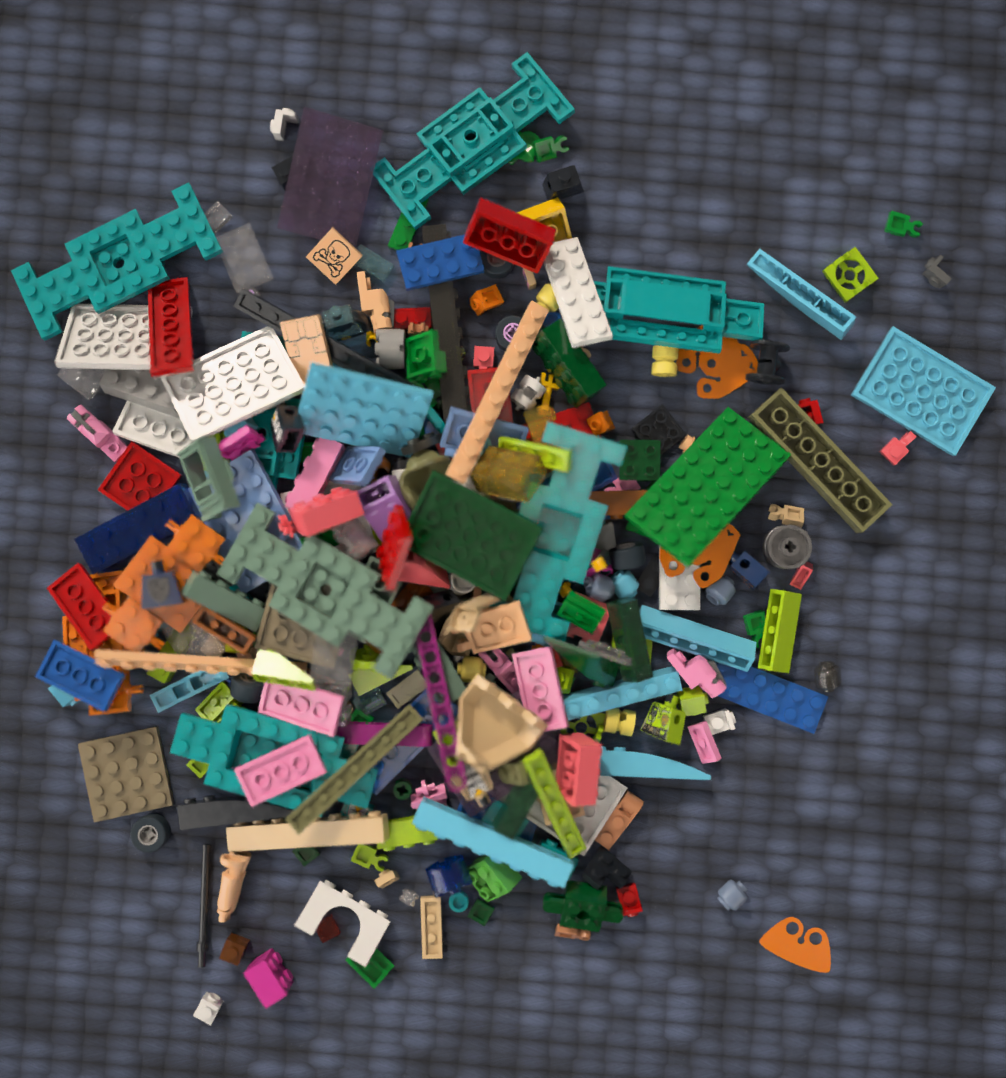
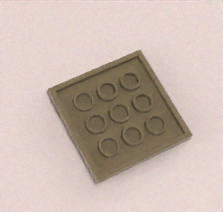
(284, 634)
(126, 774)

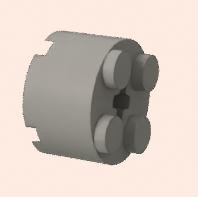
(391, 348)

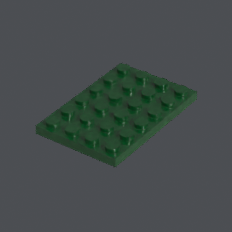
(471, 535)

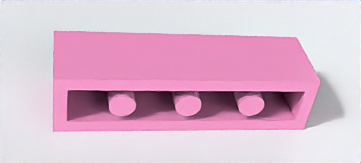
(316, 471)

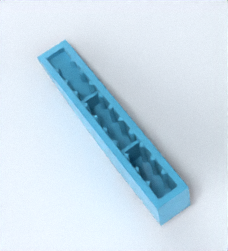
(803, 295)
(635, 764)

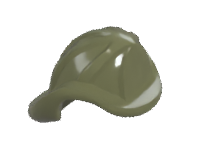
(418, 472)

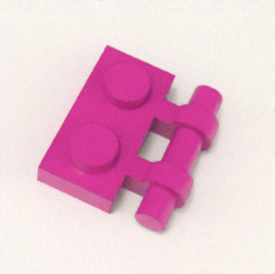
(240, 442)

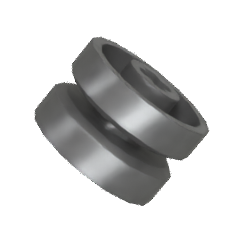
(798, 547)

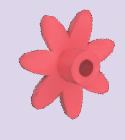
(286, 526)

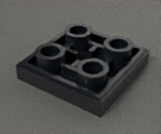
(659, 426)

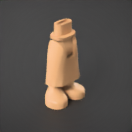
(231, 882)

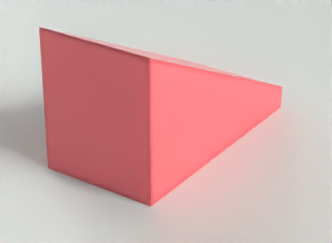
(801, 575)

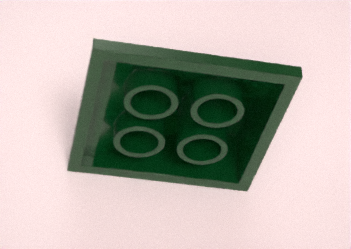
(592, 665)

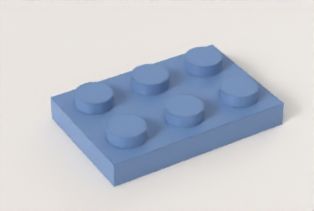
(357, 465)

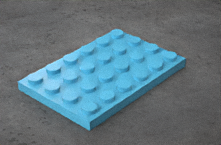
(923, 391)
(362, 409)

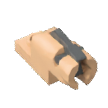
(375, 304)

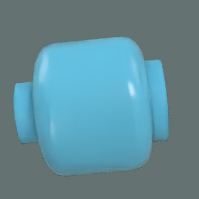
(625, 584)

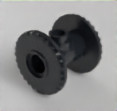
(768, 362)

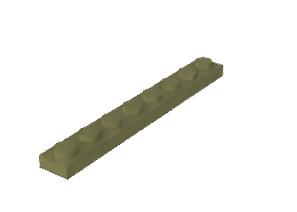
(353, 769)

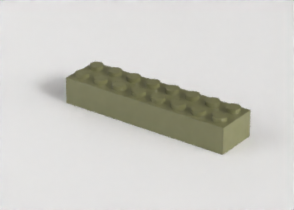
(820, 461)

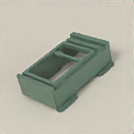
(219, 476)

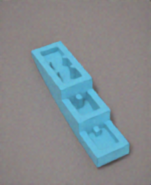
(185, 689)

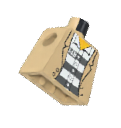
(476, 785)

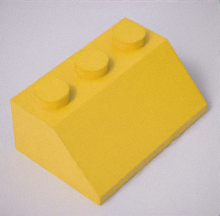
(551, 214)

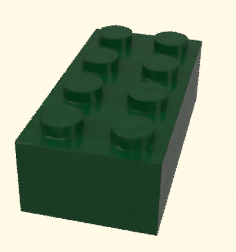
(568, 365)

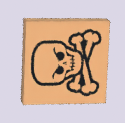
(334, 255)

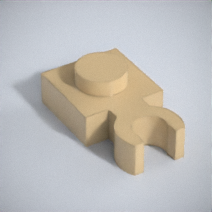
(788, 514)

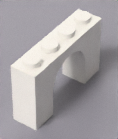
(371, 923)

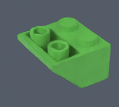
(492, 878)

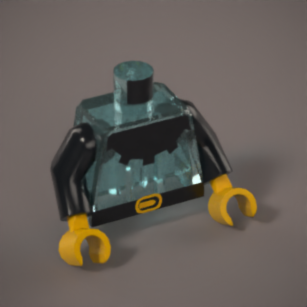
(347, 323)

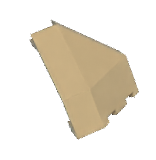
(465, 619)
(494, 726)

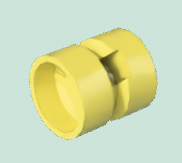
(664, 364)
(619, 721)

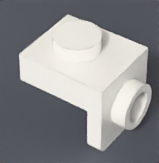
(278, 125)

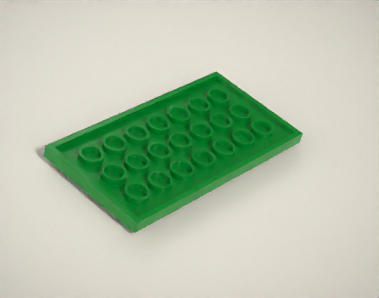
(707, 487)

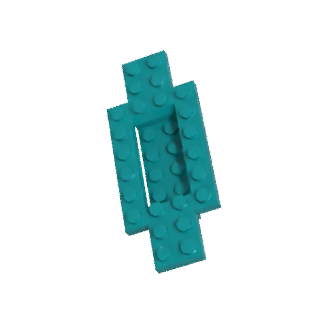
(676, 300)
(249, 735)

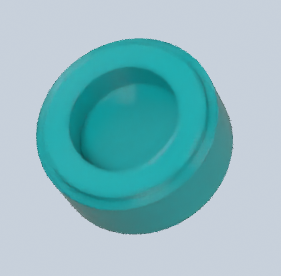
(459, 901)

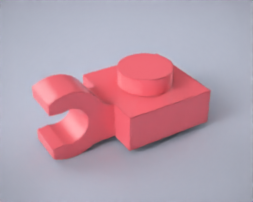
(483, 357)
(896, 449)

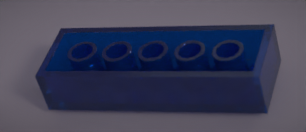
(129, 531)

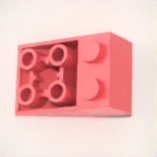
(422, 571)

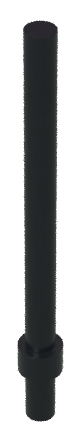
(203, 945)

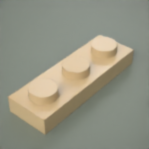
(431, 927)

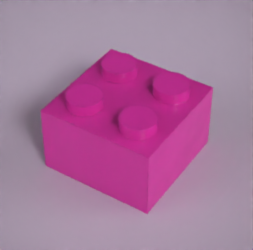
(269, 977)

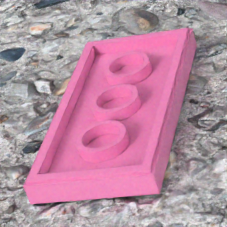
(541, 686)
(306, 708)
(280, 770)

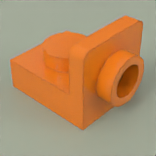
(486, 299)
(600, 423)

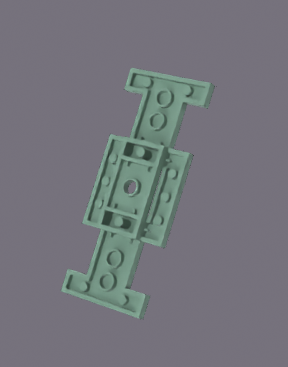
(305, 573)

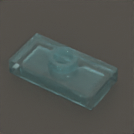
(374, 264)

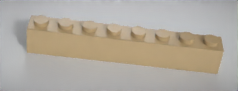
(322, 832)

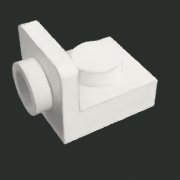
(720, 721)
(208, 1007)

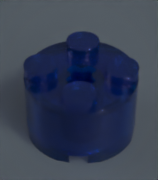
(448, 875)

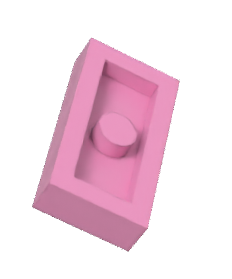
(704, 742)

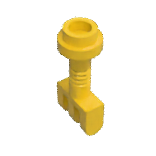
(549, 385)

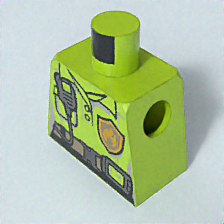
(665, 720)

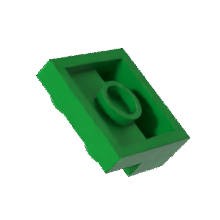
(424, 357)

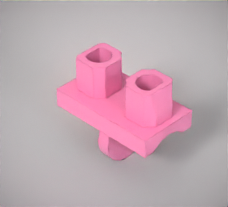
(433, 792)

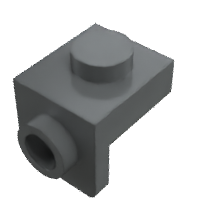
(934, 274)

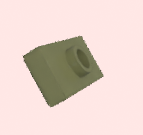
(407, 689)

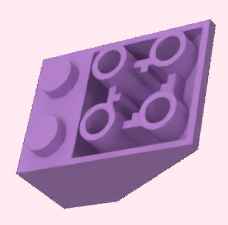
(379, 500)

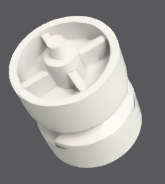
(529, 391)

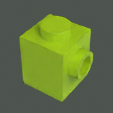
(692, 700)

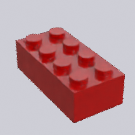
(509, 235)

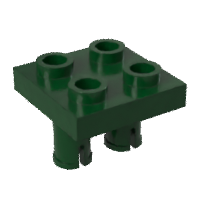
(640, 460)

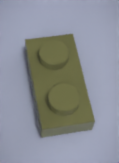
(513, 773)

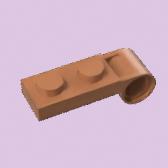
(619, 819)

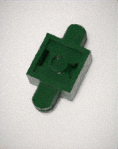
(583, 906)

